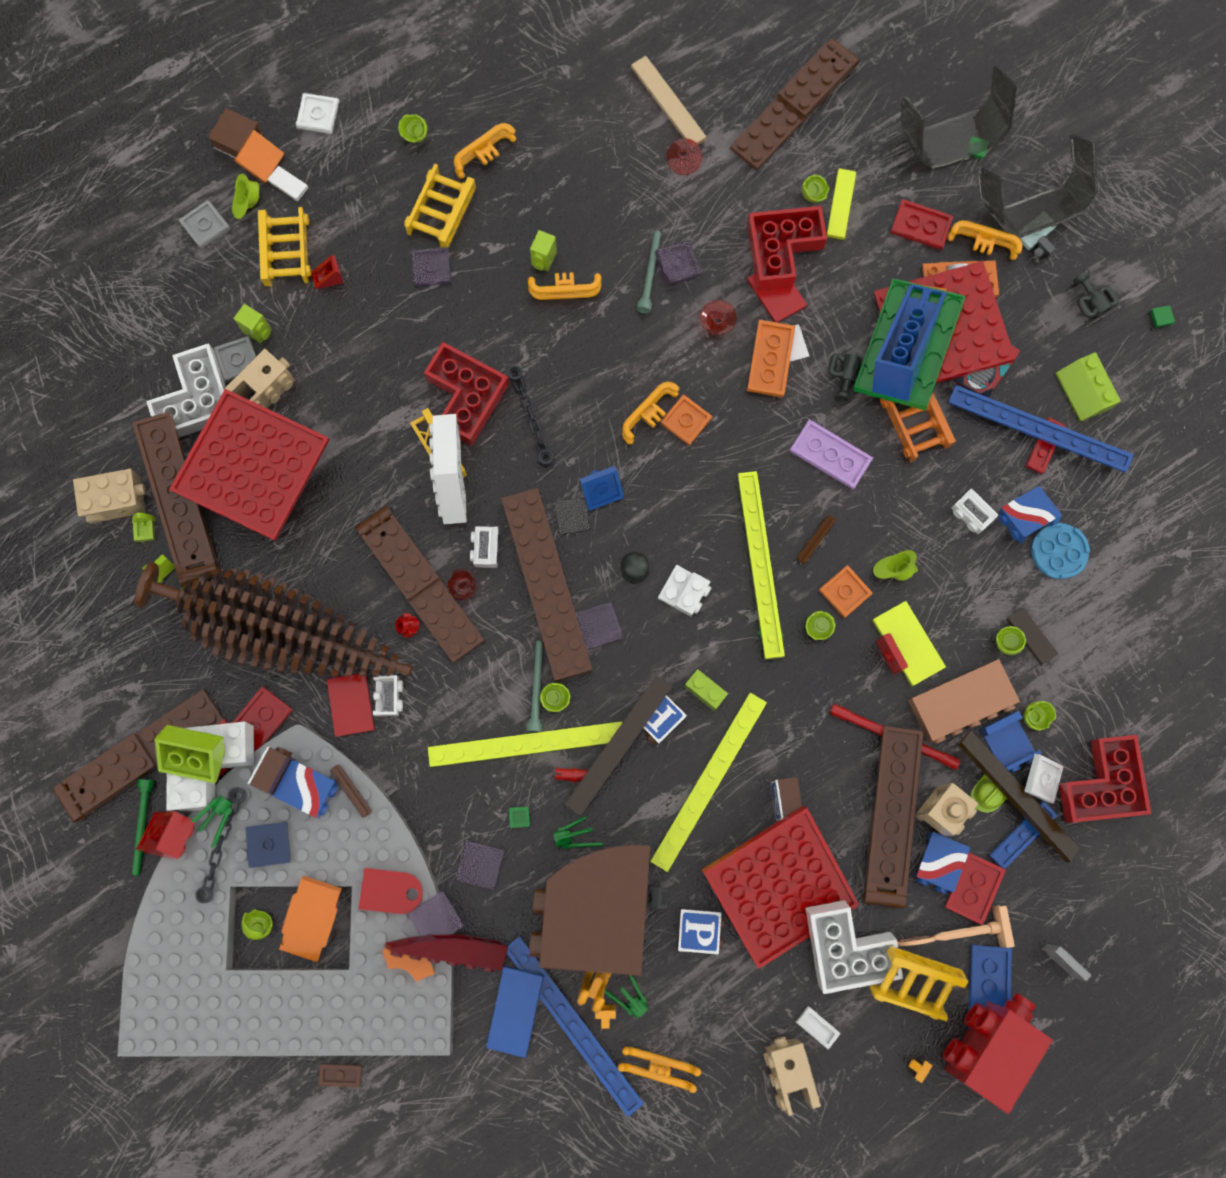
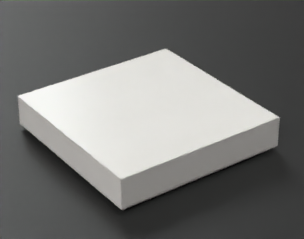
(317, 113)
(1044, 778)

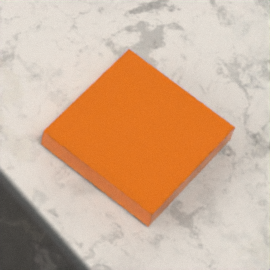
(259, 156)
(686, 420)
(845, 591)

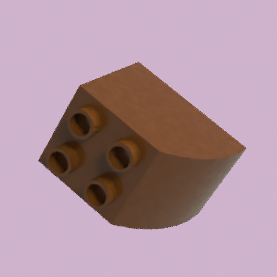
(594, 913)

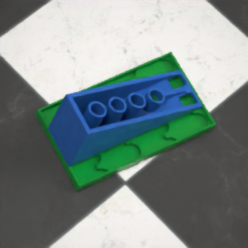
(909, 344)

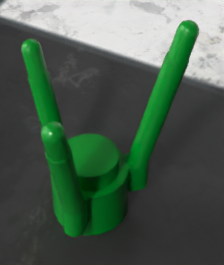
(217, 805)
(563, 837)
(636, 1005)

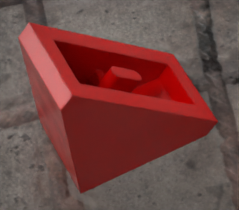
(327, 273)

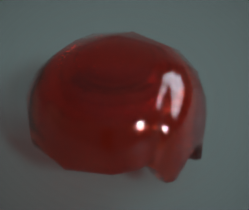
(462, 584)

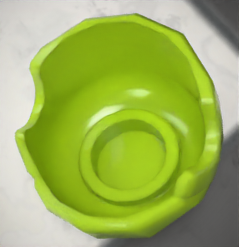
(413, 128)
(815, 189)
(820, 625)
(1010, 640)
(555, 697)
(1039, 715)
(256, 924)

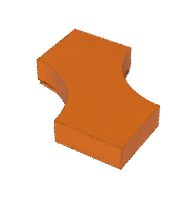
(417, 968)

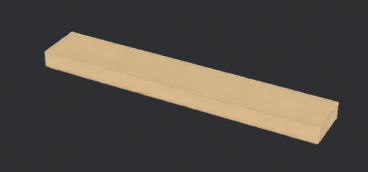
(667, 100)

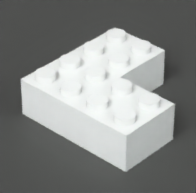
(201, 390)
(447, 469)
(194, 795)
(841, 958)

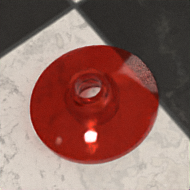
(686, 164)
(718, 309)

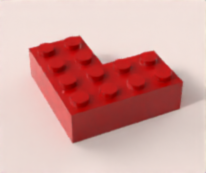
(777, 236)
(473, 386)
(1118, 787)

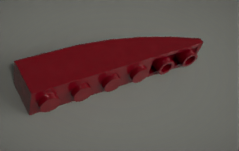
(453, 949)

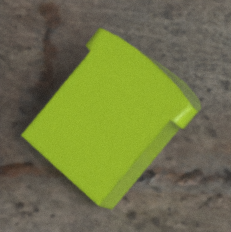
(143, 527)
(165, 567)

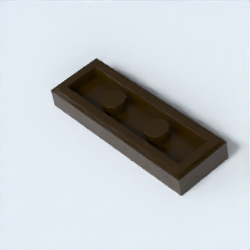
(1035, 639)

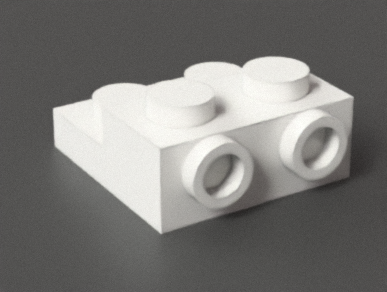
(685, 591)

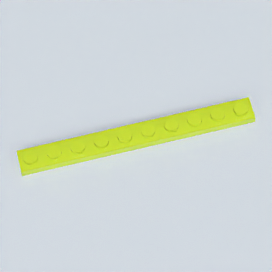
(761, 565)
(522, 744)
(708, 782)

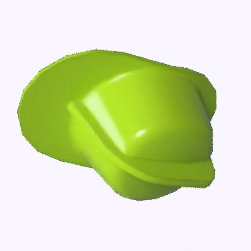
(245, 195)
(899, 566)
(987, 795)

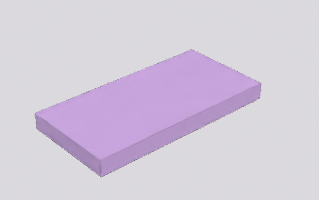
(831, 454)

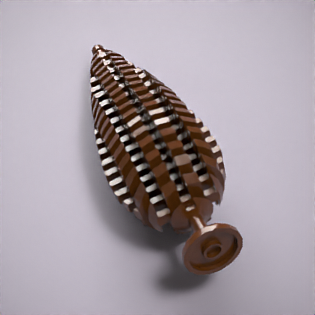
(231, 614)

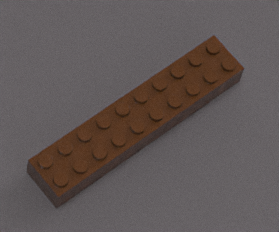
(547, 585)

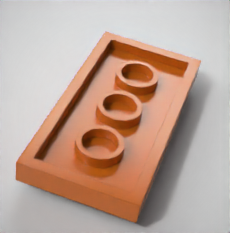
(771, 358)

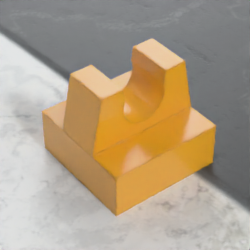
(606, 1013)
(921, 1070)

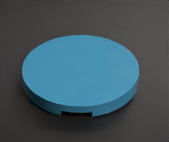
(1060, 551)

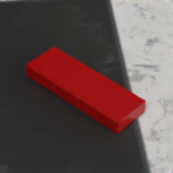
(1041, 453)

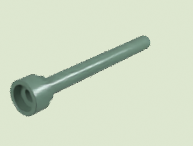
(644, 304)
(534, 723)

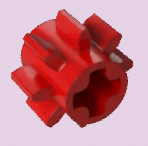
(407, 625)

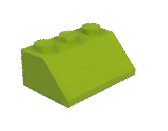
(1088, 387)
(189, 753)

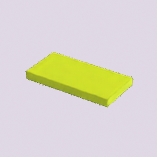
(911, 641)

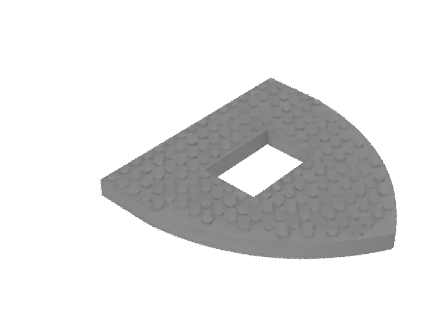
(179, 956)

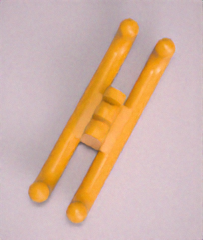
(483, 147)
(986, 237)
(564, 288)
(648, 410)
(594, 990)
(659, 1068)

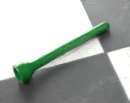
(145, 787)

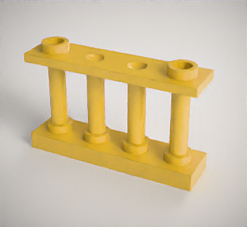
(451, 220)
(267, 239)
(918, 965)

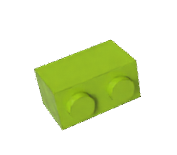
(543, 251)
(252, 324)
(705, 690)

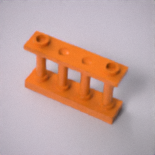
(935, 421)

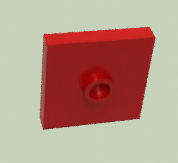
(891, 653)

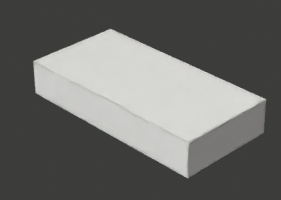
(288, 183)
(818, 1027)

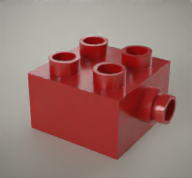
(998, 1051)

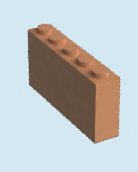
(964, 702)

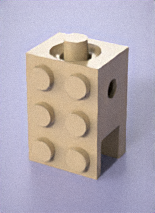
(264, 378)
(109, 495)
(947, 809)
(790, 1072)

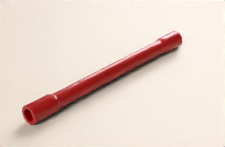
(847, 715)

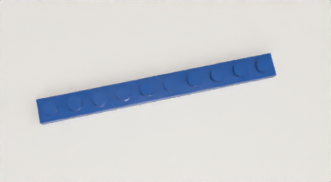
(1040, 429)
(577, 1031)

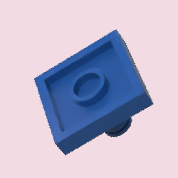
(601, 488)

